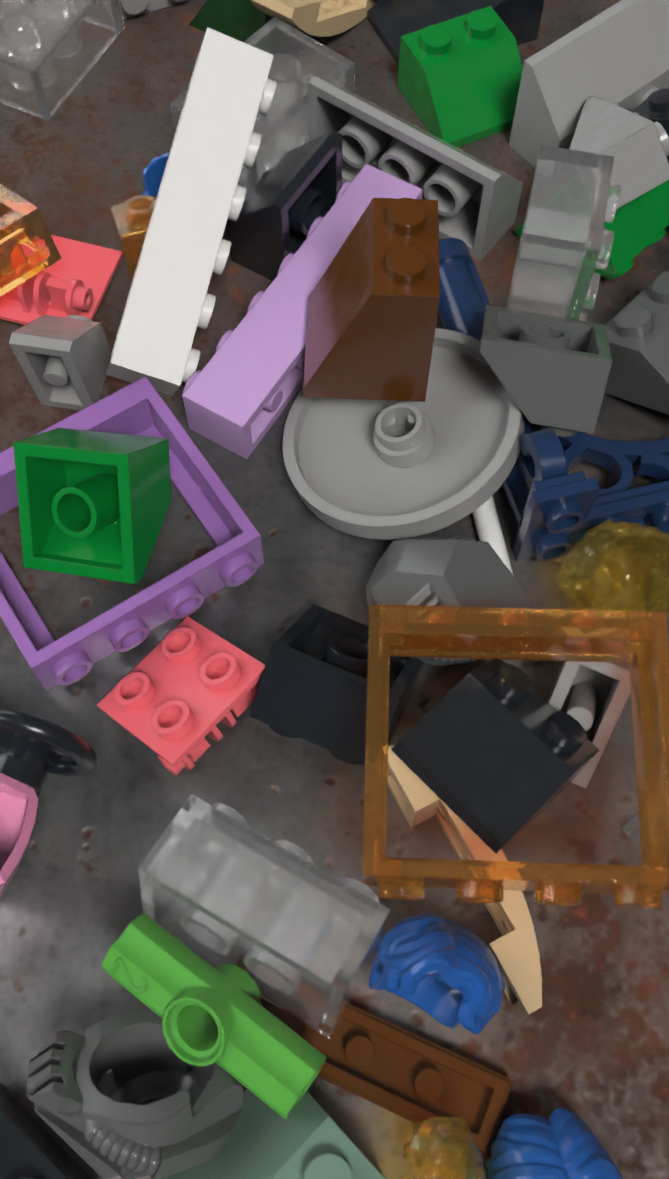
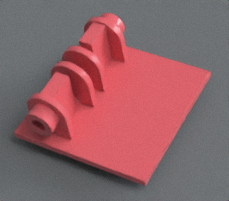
(66, 287)
(184, 693)

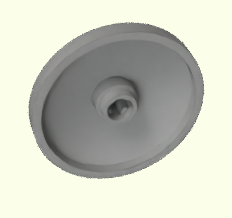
(407, 463)

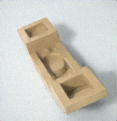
(317, 17)
(517, 948)

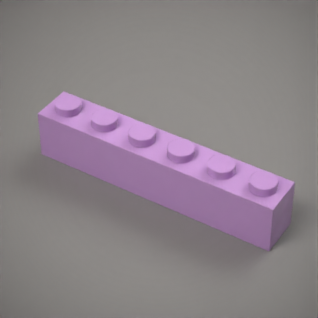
(264, 357)

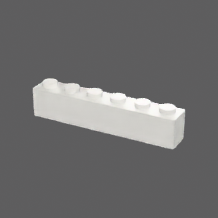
(191, 214)

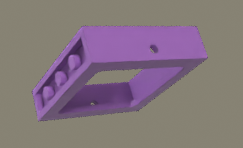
(235, 559)

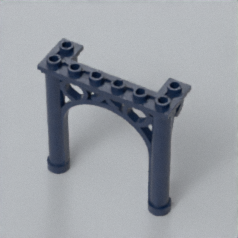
(548, 503)

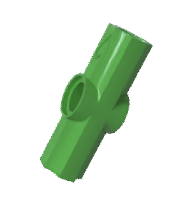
(213, 1015)

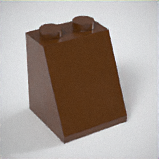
(377, 307)

